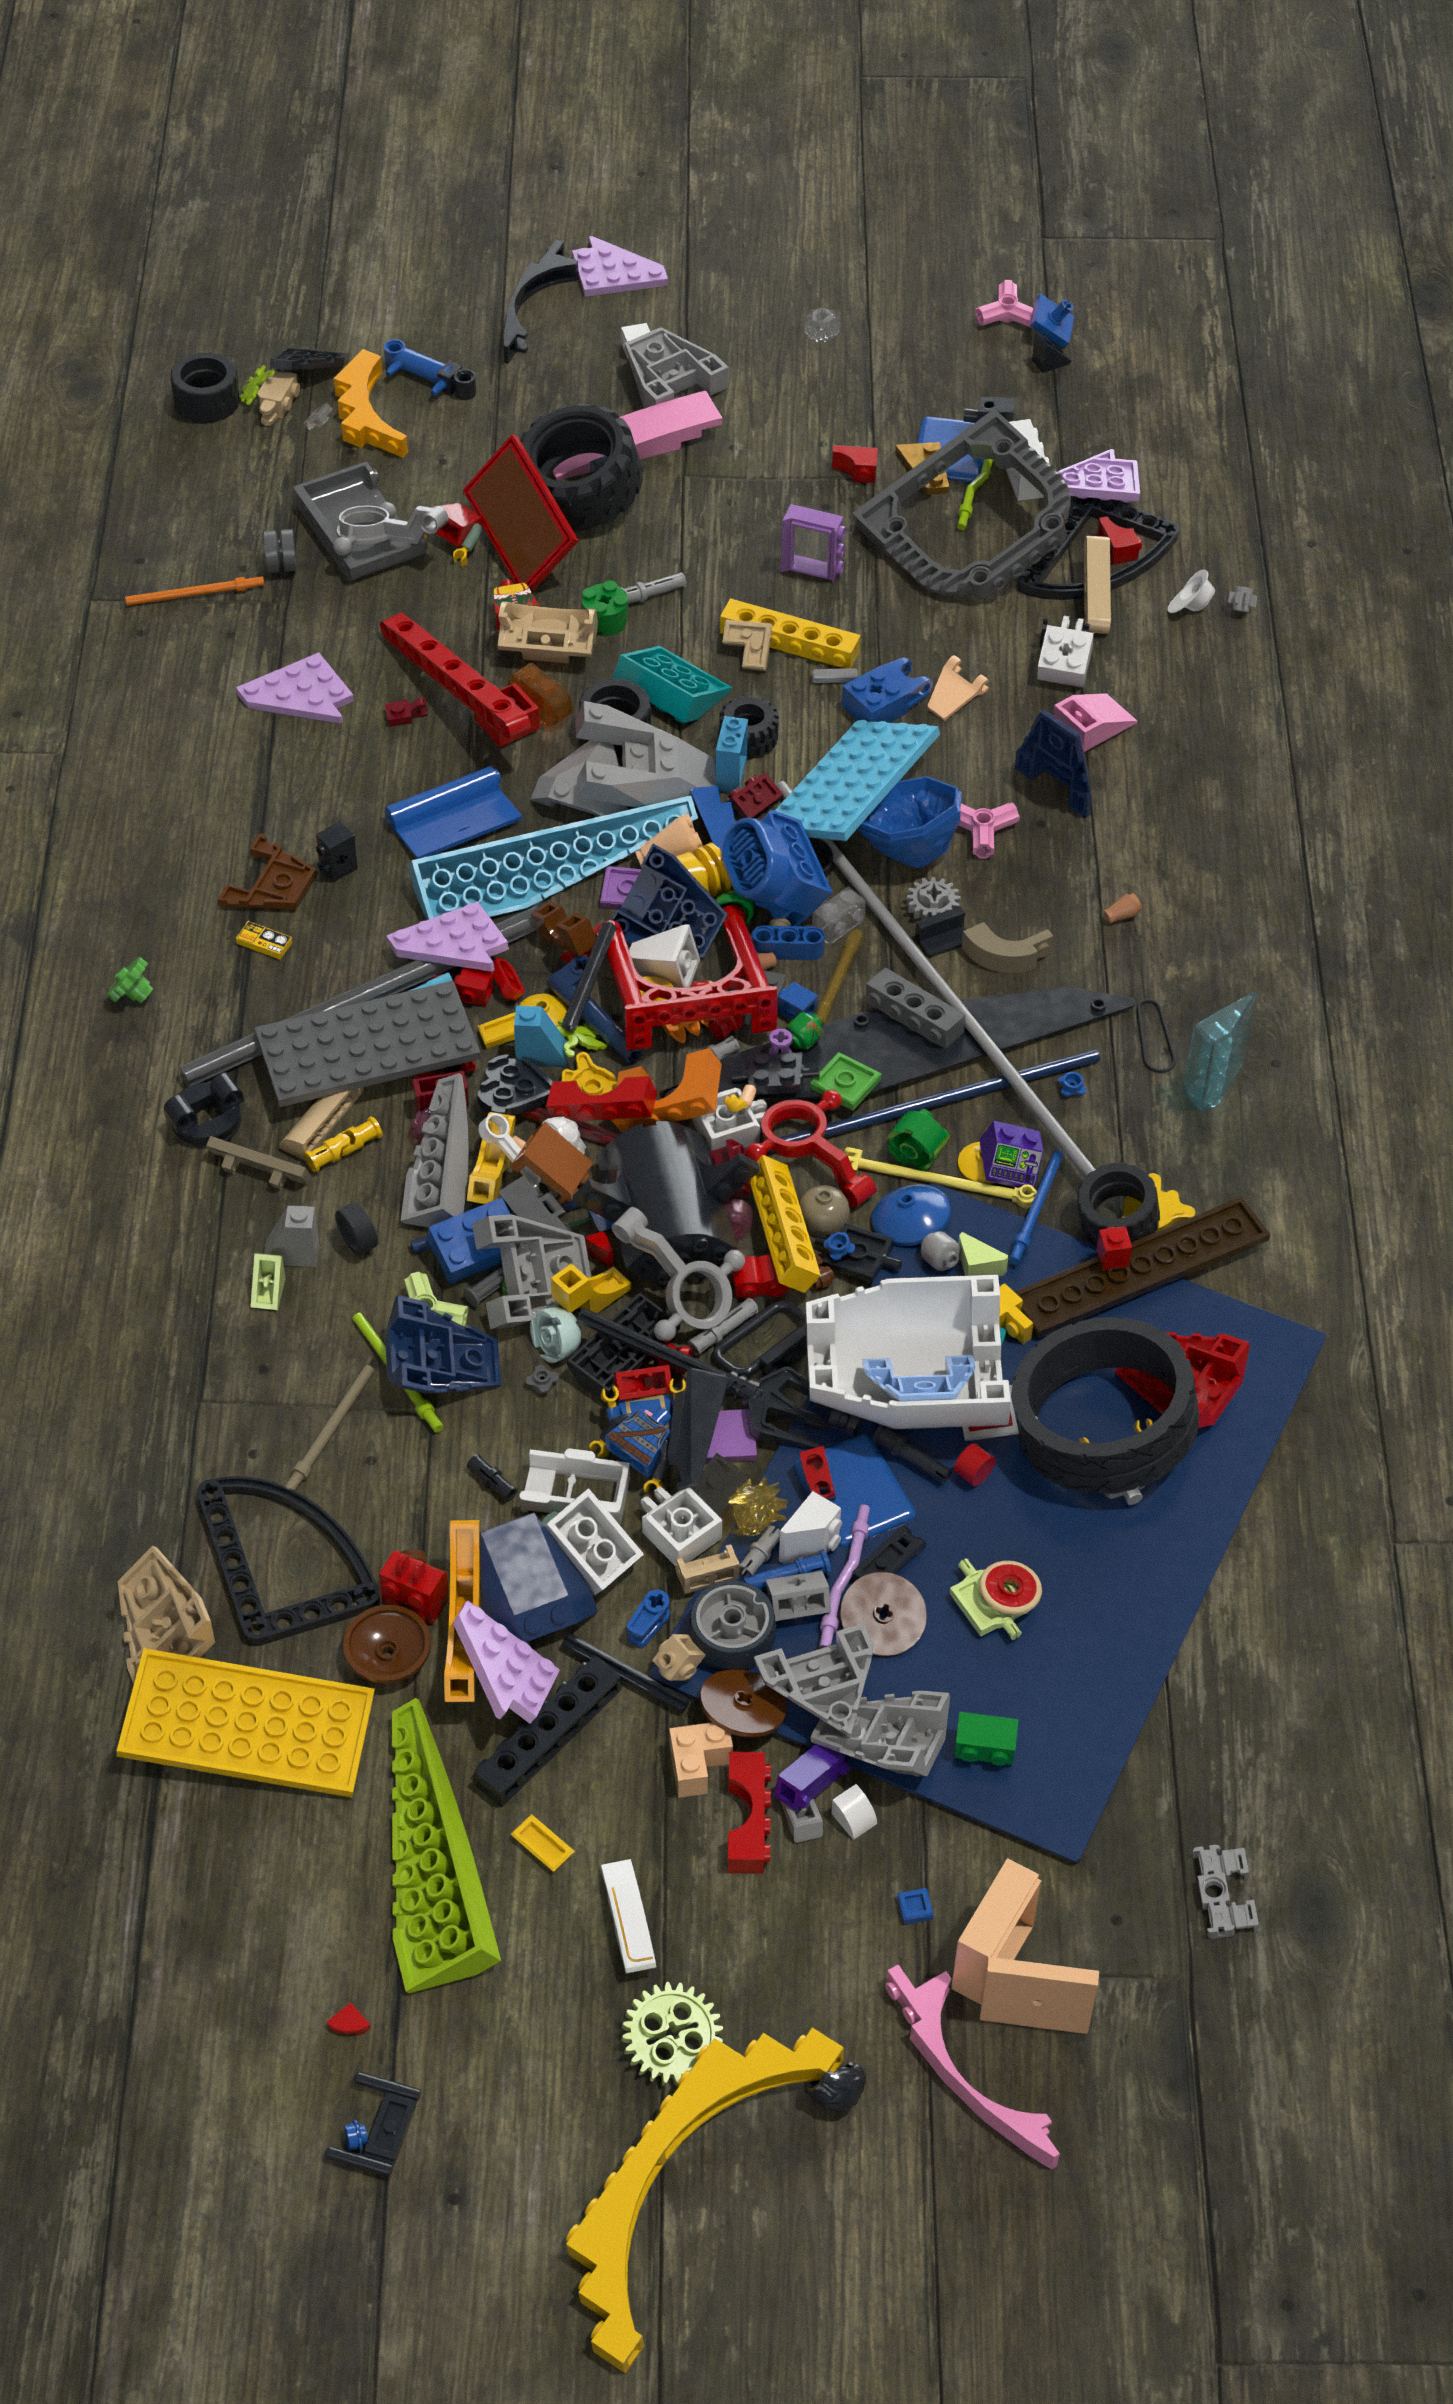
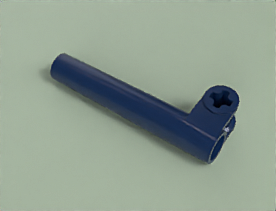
(564, 984)

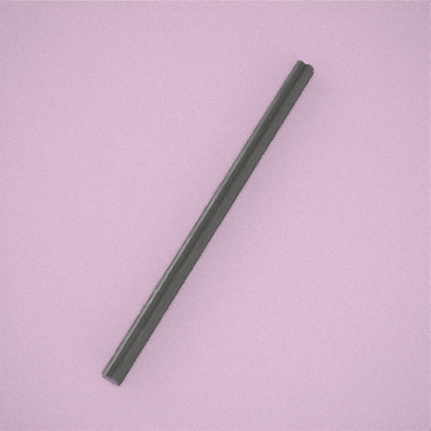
(382, 986)

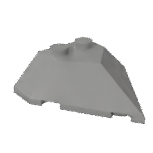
(560, 782)
(824, 1680)

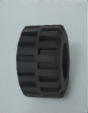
(762, 722)

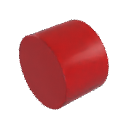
(974, 1464)

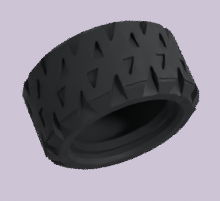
(579, 431)

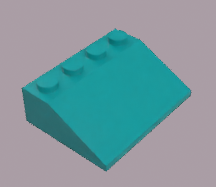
(672, 682)

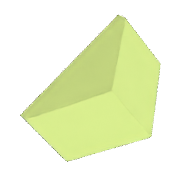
(980, 1258)
(267, 1281)

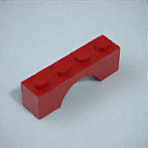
(630, 1099)
(746, 1843)

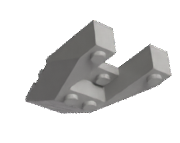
(654, 762)

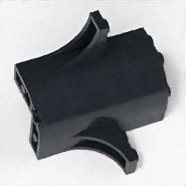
(676, 1186)

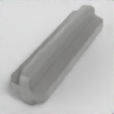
(834, 675)

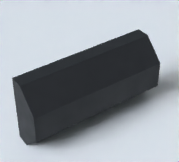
(603, 1355)

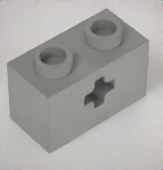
(799, 1595)

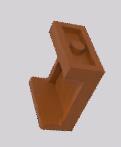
(554, 1161)

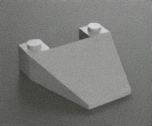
(670, 364)
(529, 1258)

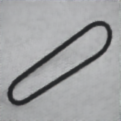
(1166, 1033)

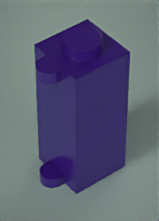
(809, 1776)

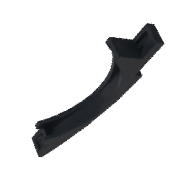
(549, 271)

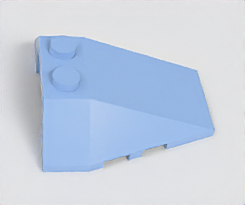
(927, 1387)

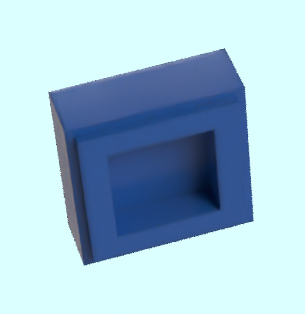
(915, 1906)

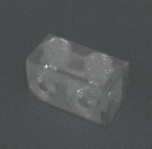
(840, 914)

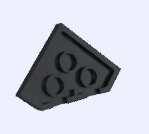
(307, 359)

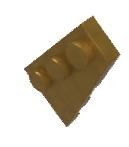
(916, 453)

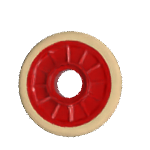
(1007, 1602)

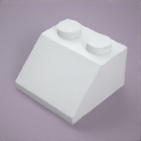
(810, 1529)

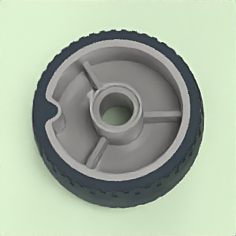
(732, 1625)

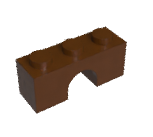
(569, 933)

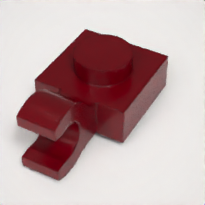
(402, 712)

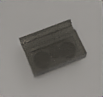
(719, 1483)

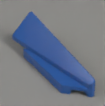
(716, 815)

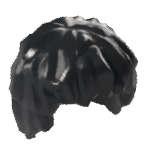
(838, 2089)

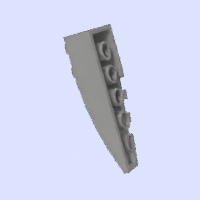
(440, 1173)

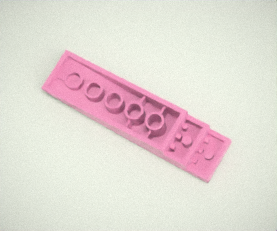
(656, 430)

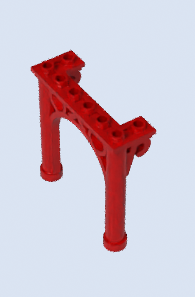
(698, 1002)

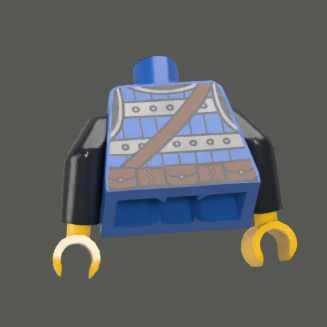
(639, 1441)

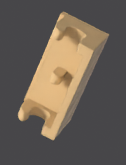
(708, 1570)

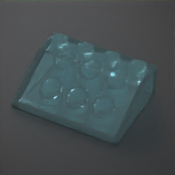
(1218, 1052)

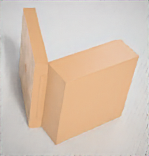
(1008, 1987)

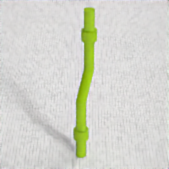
(966, 508)

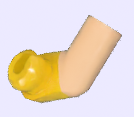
(737, 1104)

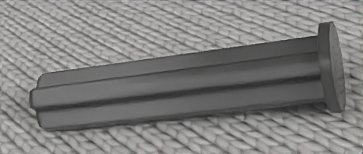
(484, 1287)

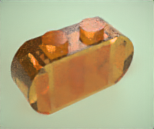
(545, 692)

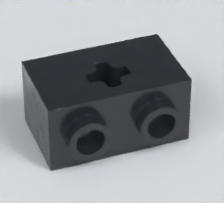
(336, 851)

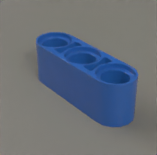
(790, 942)

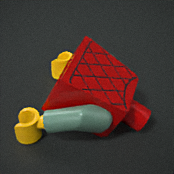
(461, 530)

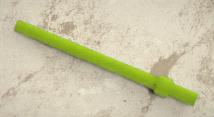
(423, 1407)

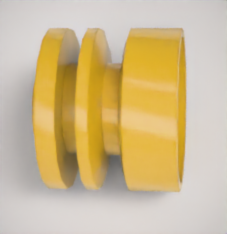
(707, 868)

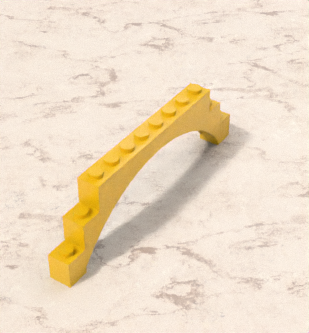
(606, 2232)

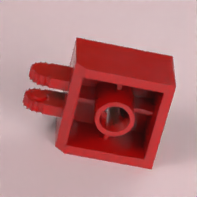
(519, 698)
(414, 1586)

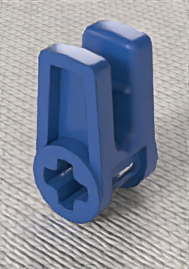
(648, 1618)

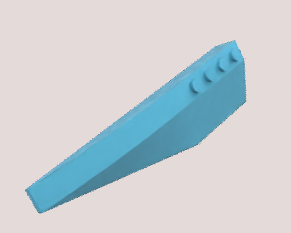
(536, 865)

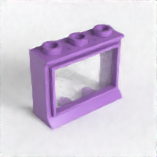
(812, 542)

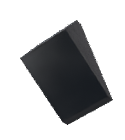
(1048, 355)

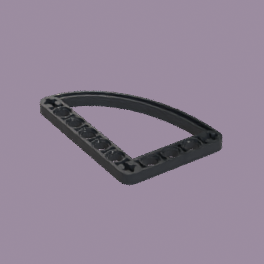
(1166, 535)
(267, 1621)

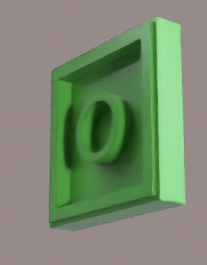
(848, 1078)

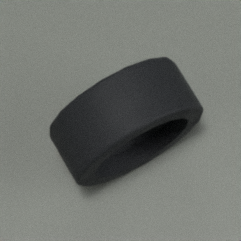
(356, 1228)

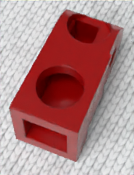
(817, 1471)

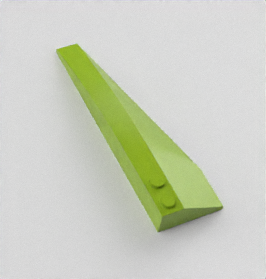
(439, 1903)

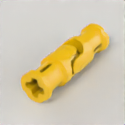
(340, 1145)

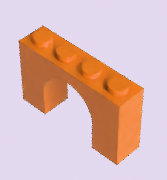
(691, 1098)

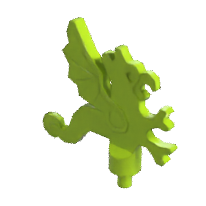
(251, 388)
(583, 1035)

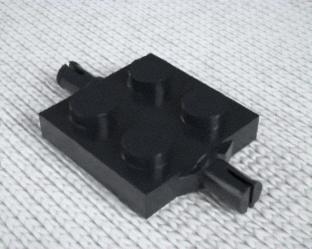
(776, 1073)
(869, 1256)

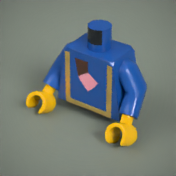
(646, 1404)

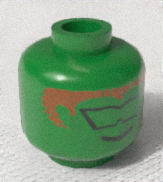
(805, 1030)

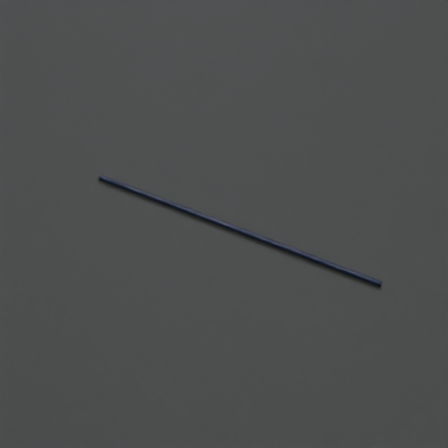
(899, 1110)

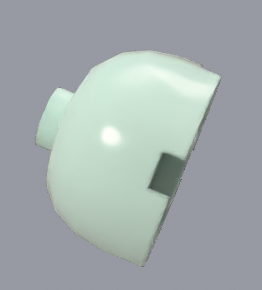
(555, 1333)

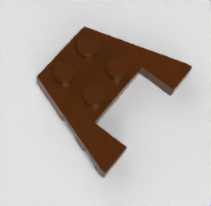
(278, 886)

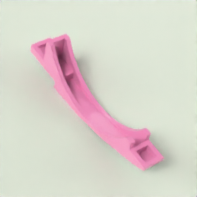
(923, 2011)

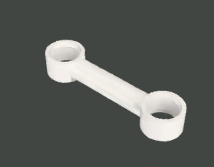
(508, 1146)

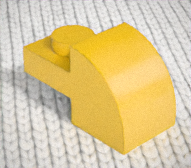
(1011, 1316)

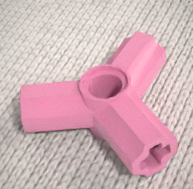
(1006, 308)
(984, 823)

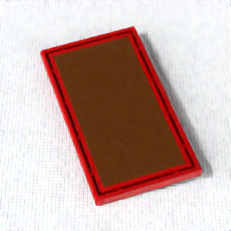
(520, 514)

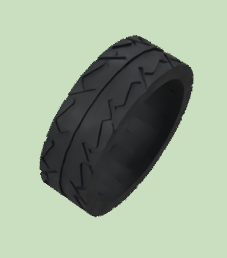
(1116, 1464)

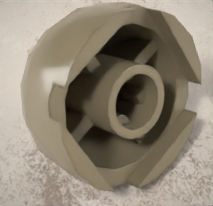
(824, 1210)

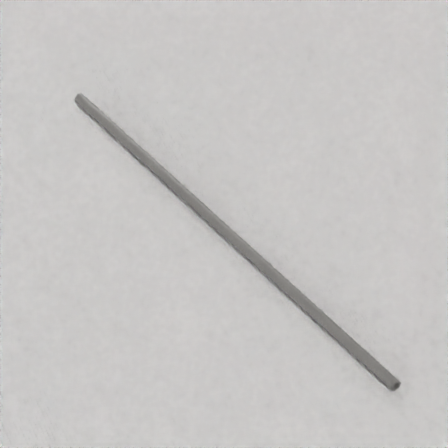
(951, 999)

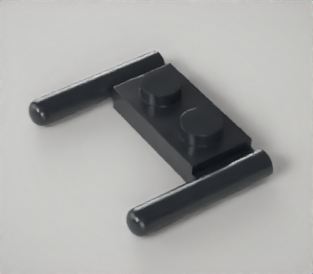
(388, 2130)

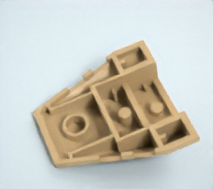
(162, 1611)

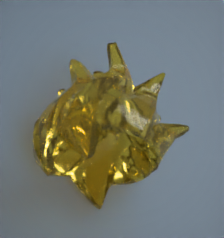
(756, 1507)

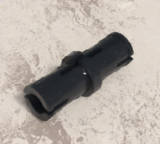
(492, 1478)

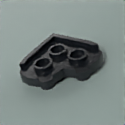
(513, 1086)

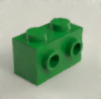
(986, 1738)

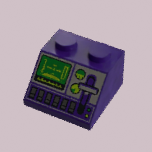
(1011, 1154)

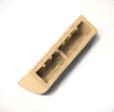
(318, 1122)

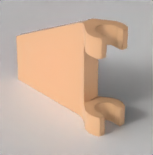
(954, 691)

